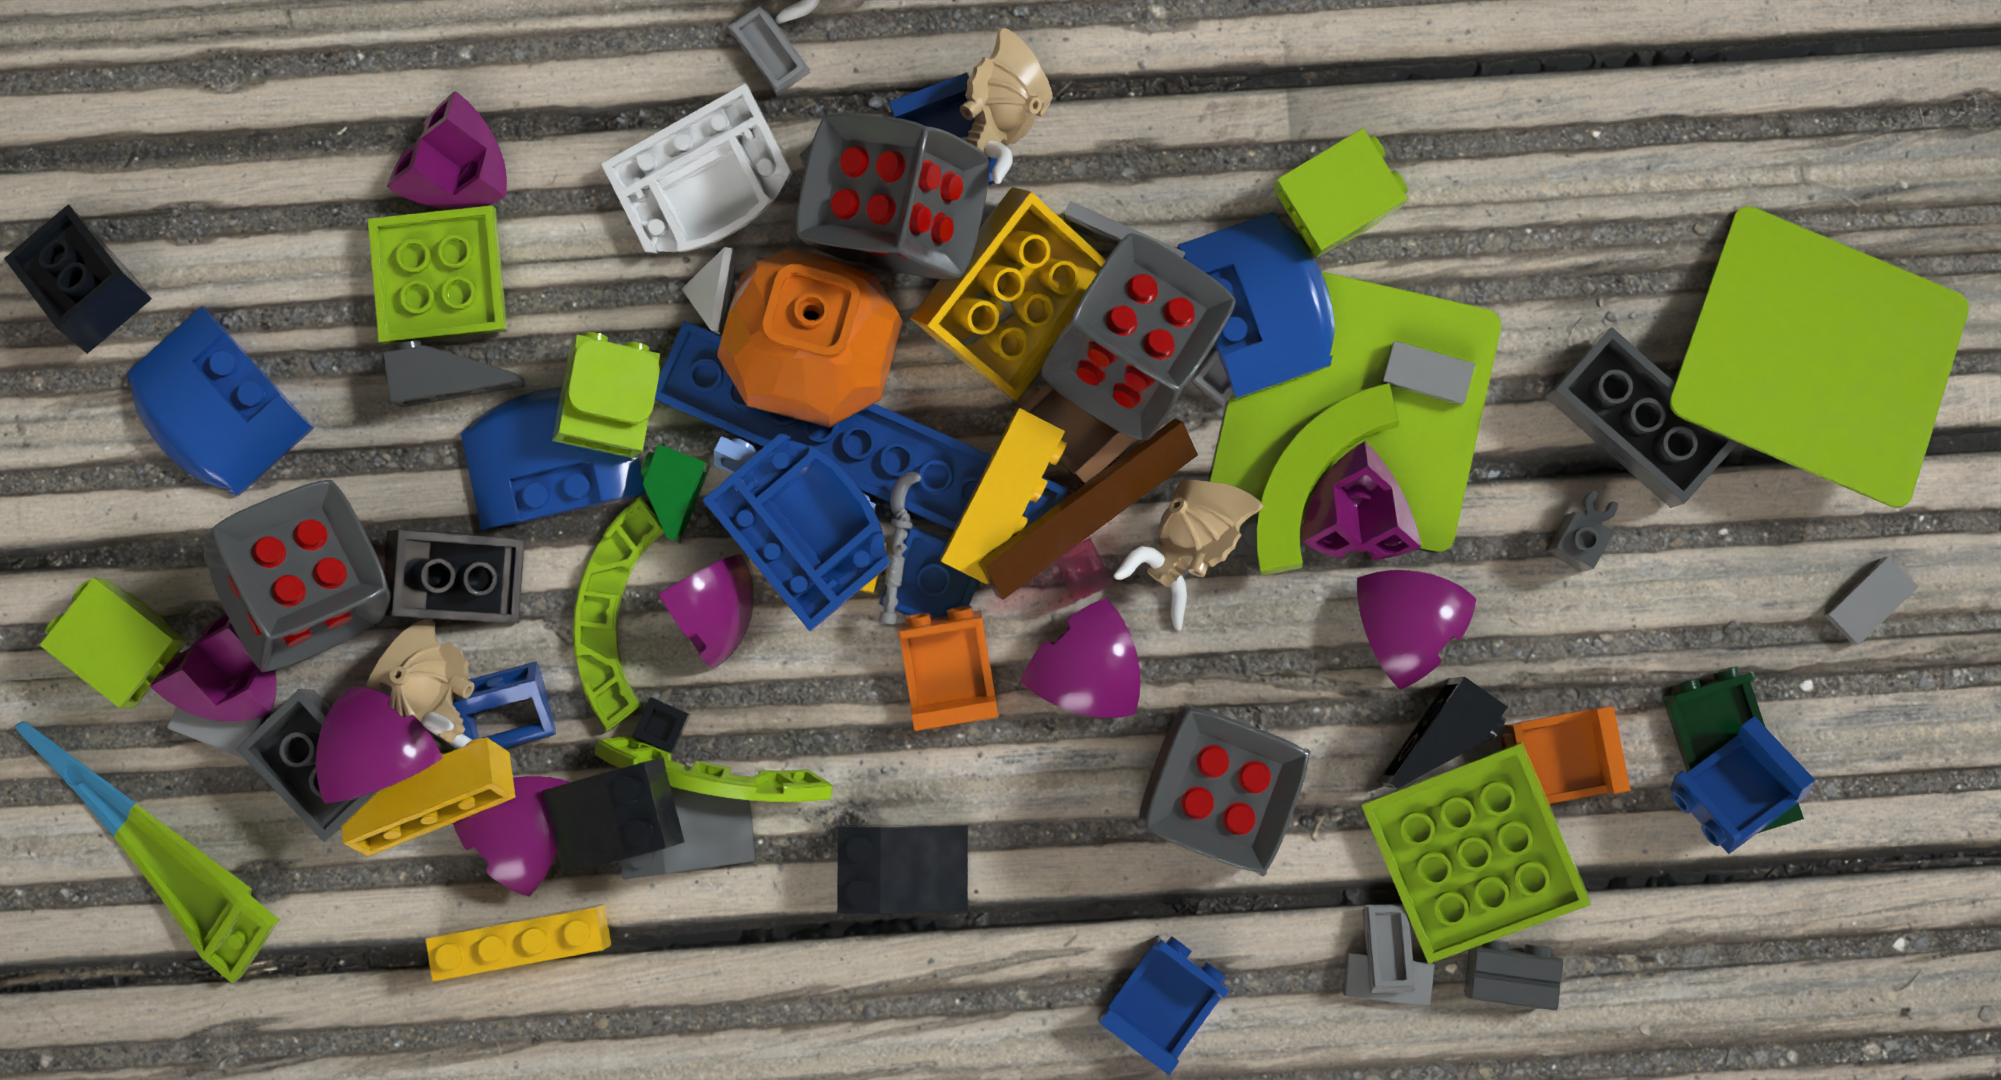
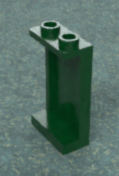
(1712, 715)

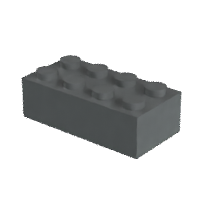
(1627, 411)

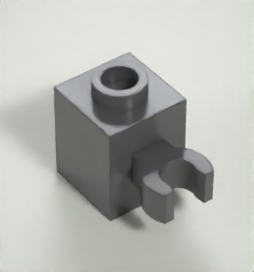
(1581, 536)

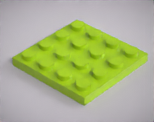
(1476, 853)

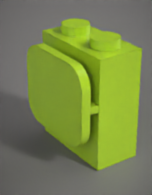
(1341, 192)
(607, 395)
(112, 641)

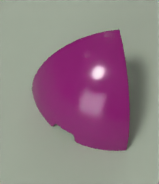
(452, 161)
(1360, 510)
(713, 607)
(1411, 620)
(1090, 666)
(217, 678)
(369, 746)
(515, 835)

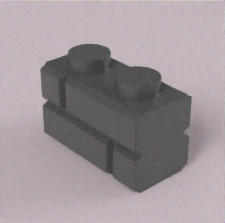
(1513, 975)

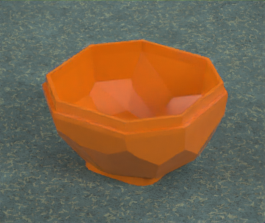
(805, 366)

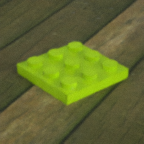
(437, 275)

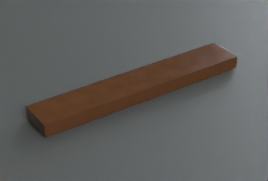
(1088, 509)

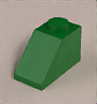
(673, 487)

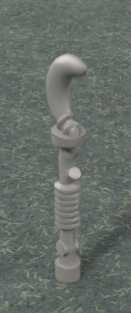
(895, 569)

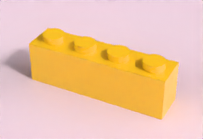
(1004, 492)
(439, 795)
(518, 942)

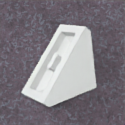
(711, 289)

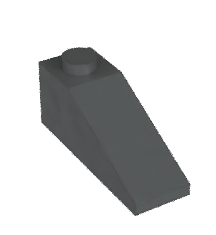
(431, 375)

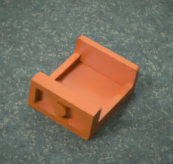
(947, 668)
(1573, 753)

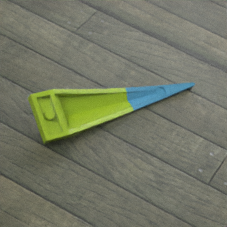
(201, 895)

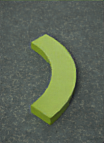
(1303, 465)
(598, 610)
(716, 779)

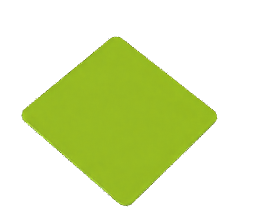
(1821, 356)
(1434, 438)

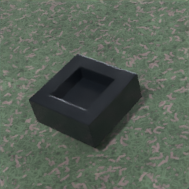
(661, 724)

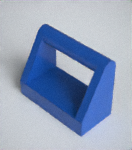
(505, 688)

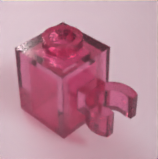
(1083, 571)

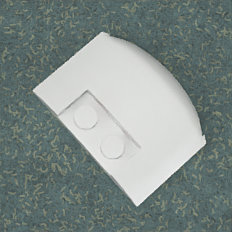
(700, 175)

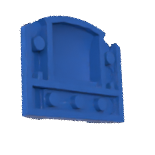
(1281, 306)
(214, 406)
(528, 476)
(802, 526)

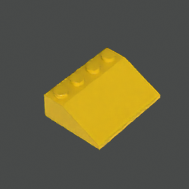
(1040, 271)

